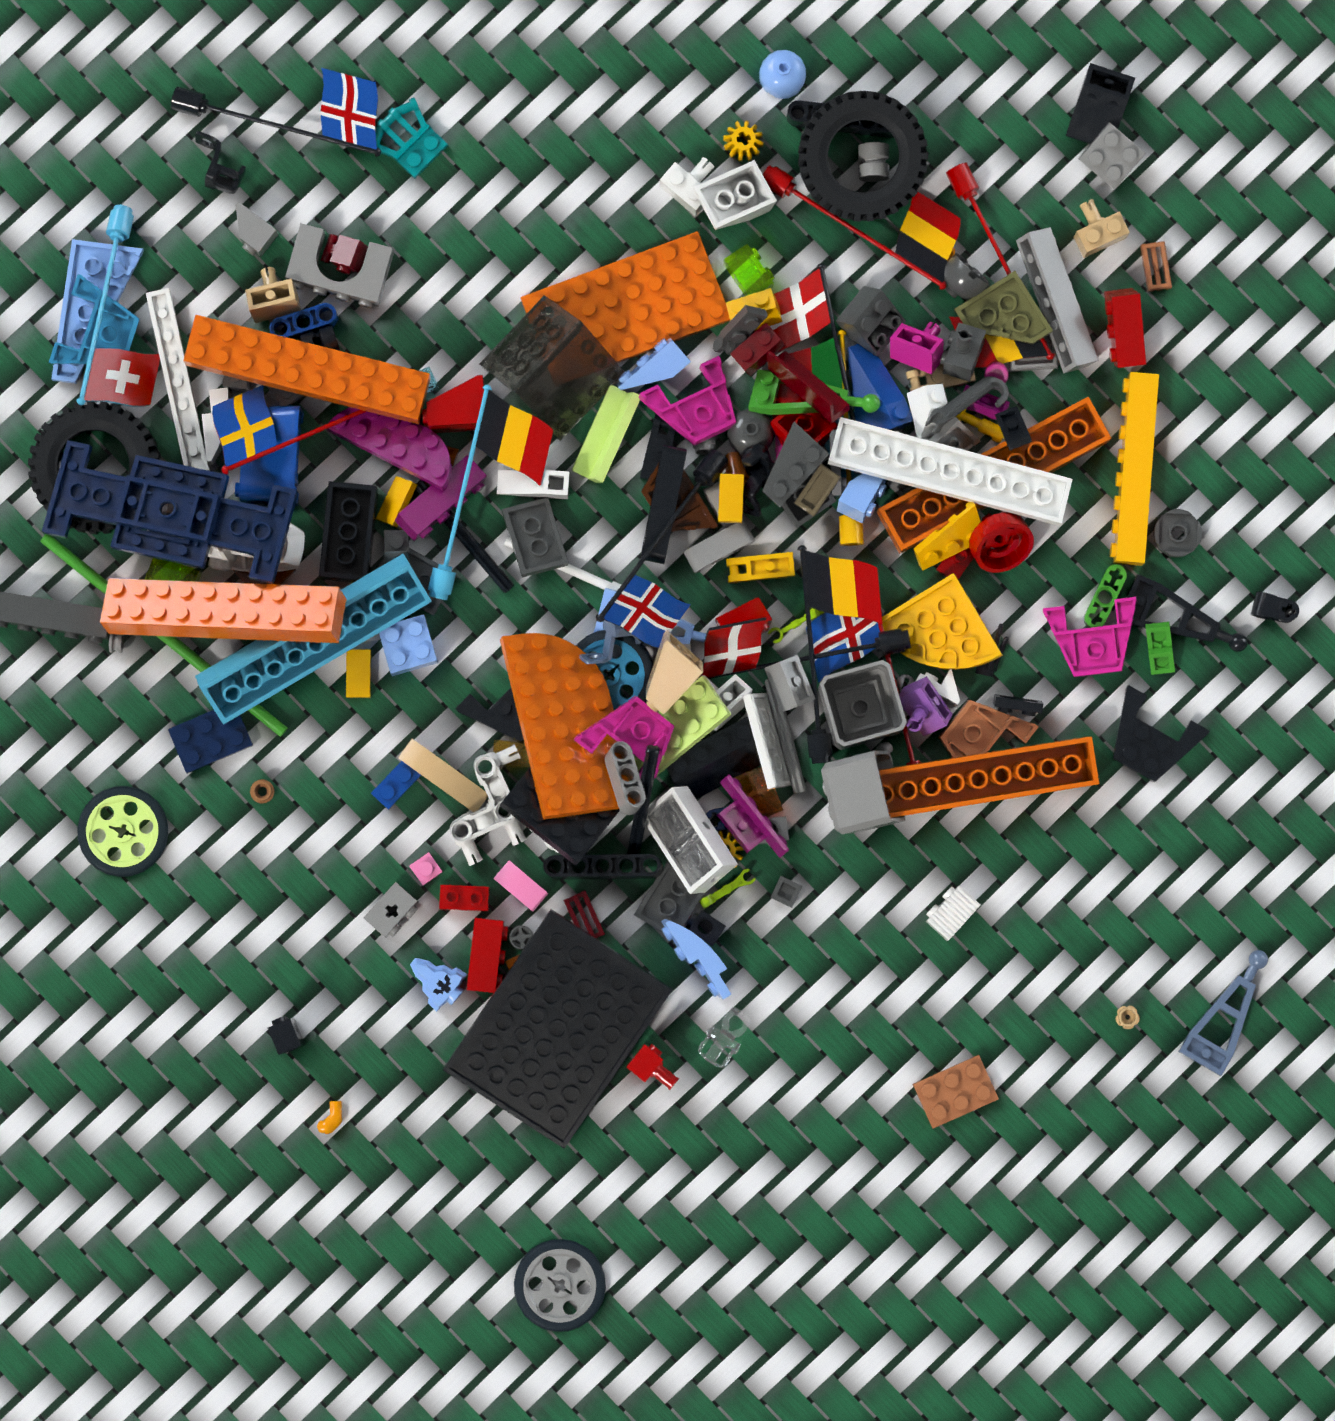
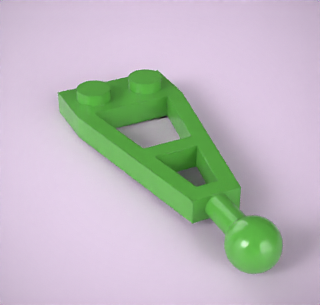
(766, 391)

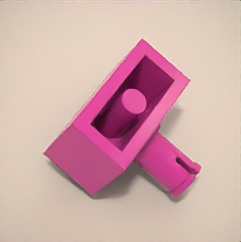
(917, 347)

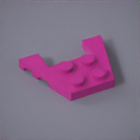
(699, 414)
(1095, 648)
(633, 724)

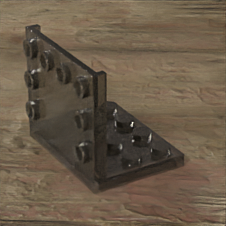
(553, 366)

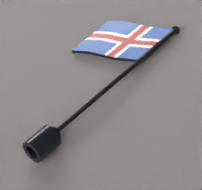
(346, 111)
(642, 605)

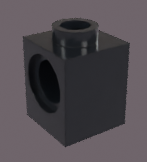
(717, 927)

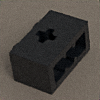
(285, 1035)

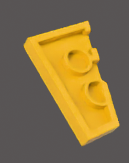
(949, 540)

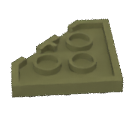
(1006, 312)

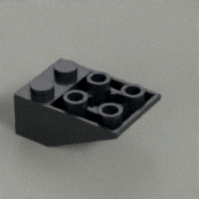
(1099, 102)

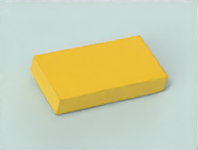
(731, 498)
(396, 500)
(358, 673)

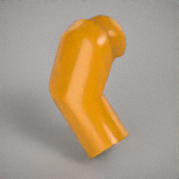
(333, 1120)

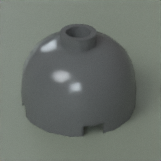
(963, 279)
(750, 430)

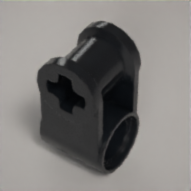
(1270, 607)

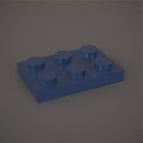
(208, 740)

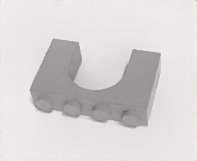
(364, 287)

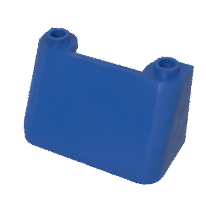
(277, 467)

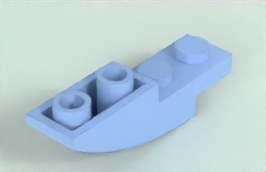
(692, 949)

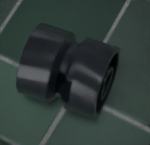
(325, 336)

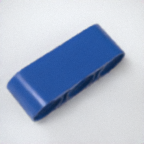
(312, 313)

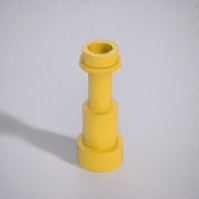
(984, 426)

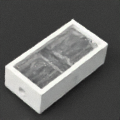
(689, 840)

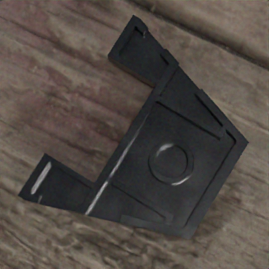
(500, 717)
(1146, 748)

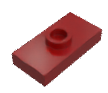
(956, 563)

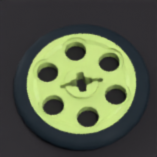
(128, 863)

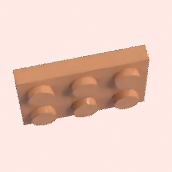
(955, 1091)

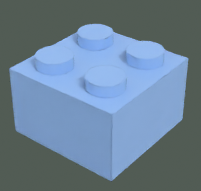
(408, 645)

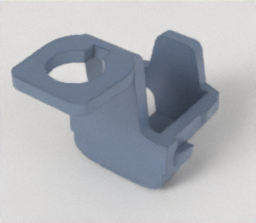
(612, 632)

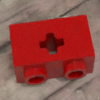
(464, 898)

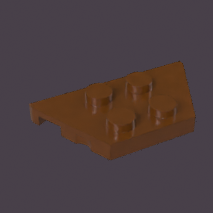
(695, 513)

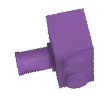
(924, 707)

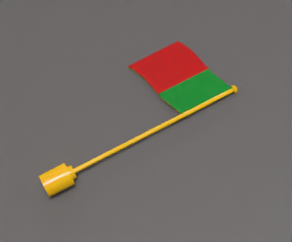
(824, 364)

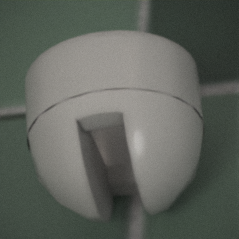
(900, 680)

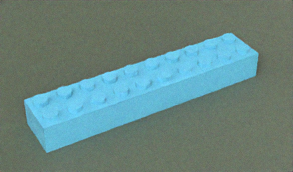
(271, 666)

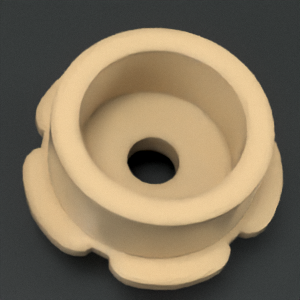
(1122, 1021)

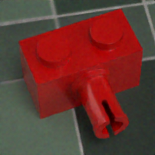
(649, 1064)

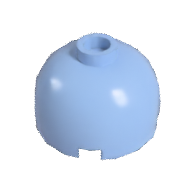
(782, 74)

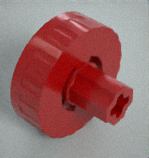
(995, 532)

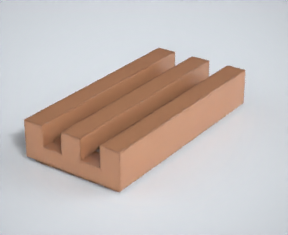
(1152, 246)

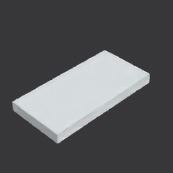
(767, 740)

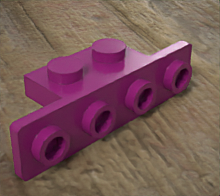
(746, 821)

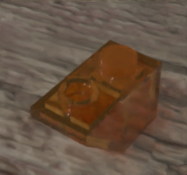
(755, 786)

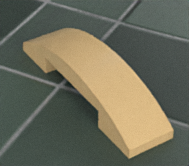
(443, 775)

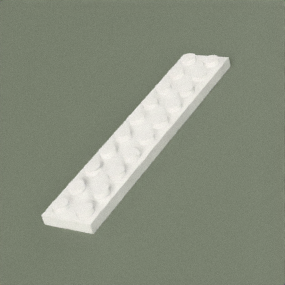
(950, 471)

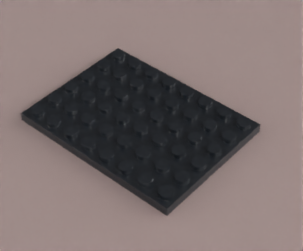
(557, 1028)

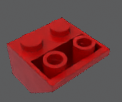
(749, 611)

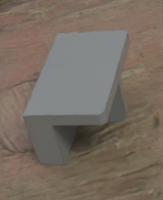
(789, 683)

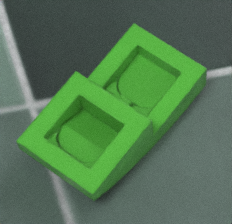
(1160, 648)

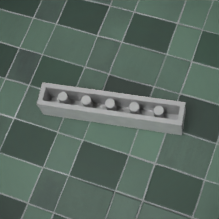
(1057, 299)

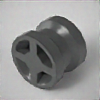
(518, 937)

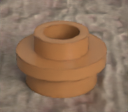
(255, 788)

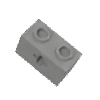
(393, 897)

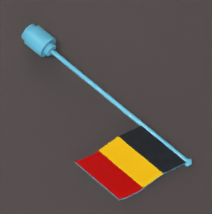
(510, 439)

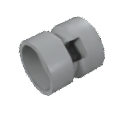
(873, 162)

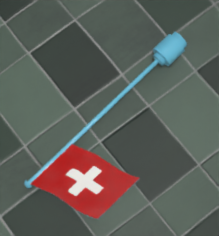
(112, 372)

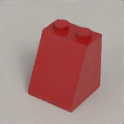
(455, 409)

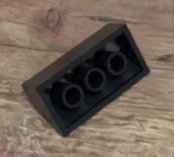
(712, 759)

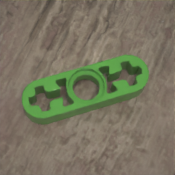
(1106, 578)

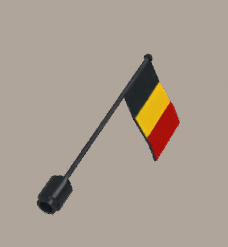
(839, 589)

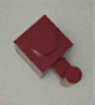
(345, 253)

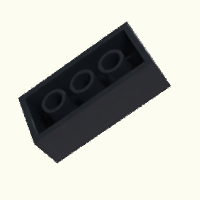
(348, 531)

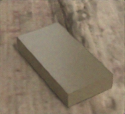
(817, 490)

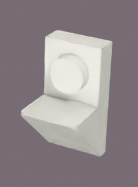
(946, 689)

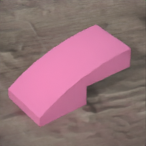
(520, 886)

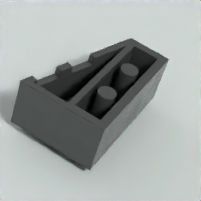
(794, 464)

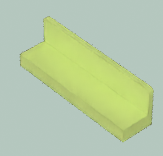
(606, 434)

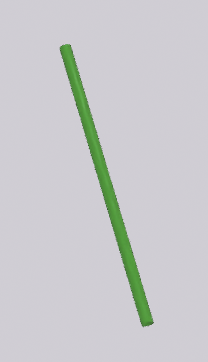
(173, 642)

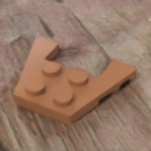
(979, 727)

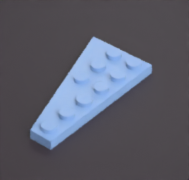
(91, 262)

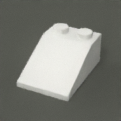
(735, 196)

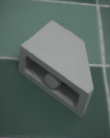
(254, 231)

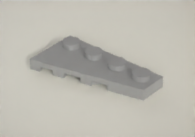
(952, 434)

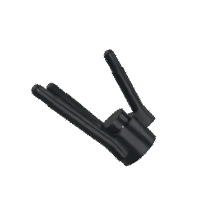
(989, 668)

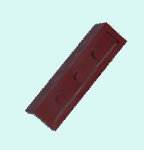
(807, 385)

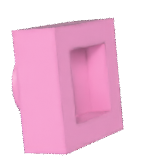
(426, 868)

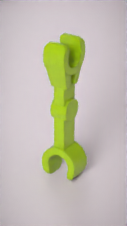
(794, 624)
(727, 889)

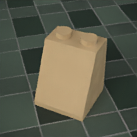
(671, 673)

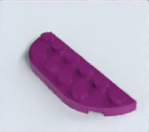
(398, 443)

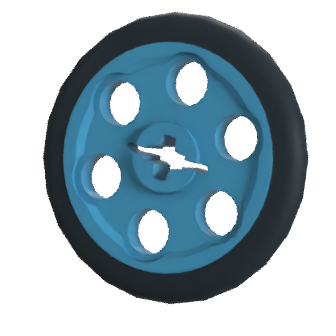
(630, 652)

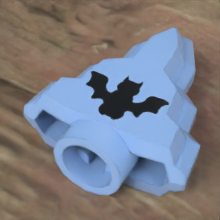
(439, 982)

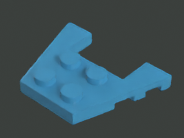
(115, 330)

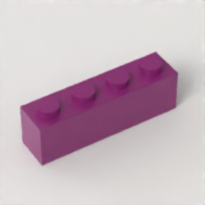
(436, 504)

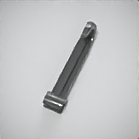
(966, 399)

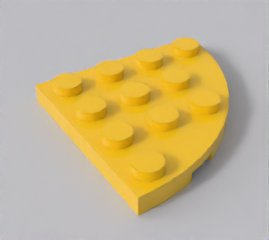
(944, 628)

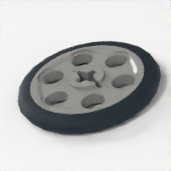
(587, 1304)

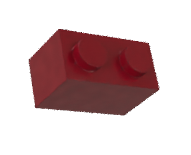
(753, 351)

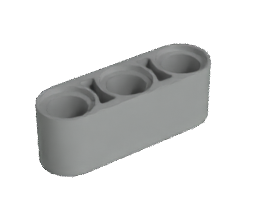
(719, 546)
(622, 788)

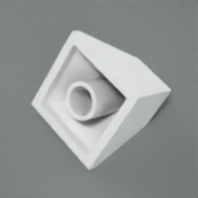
(922, 403)

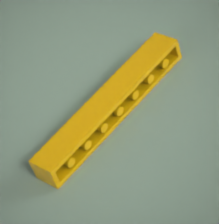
(1135, 468)

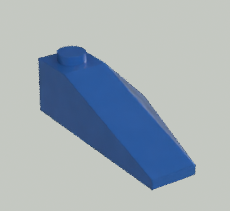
(872, 377)

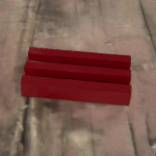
(575, 898)

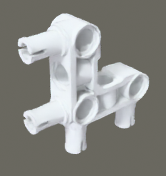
(488, 817)

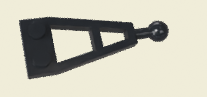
(1145, 590)

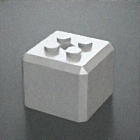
(877, 689)
(857, 792)

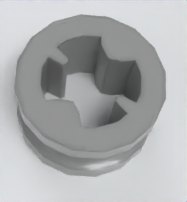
(116, 642)

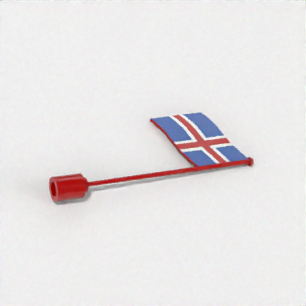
(842, 632)

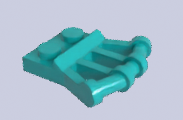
(420, 149)

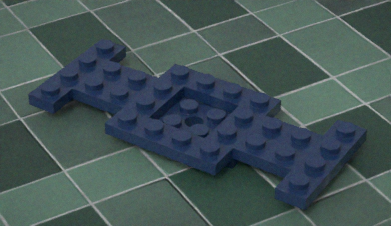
(198, 512)

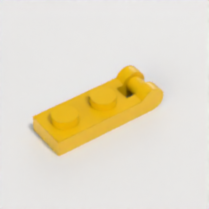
(761, 567)

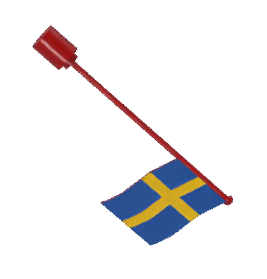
(249, 431)

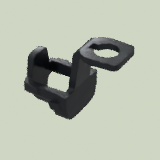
(213, 179)
(759, 466)

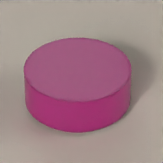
(997, 370)

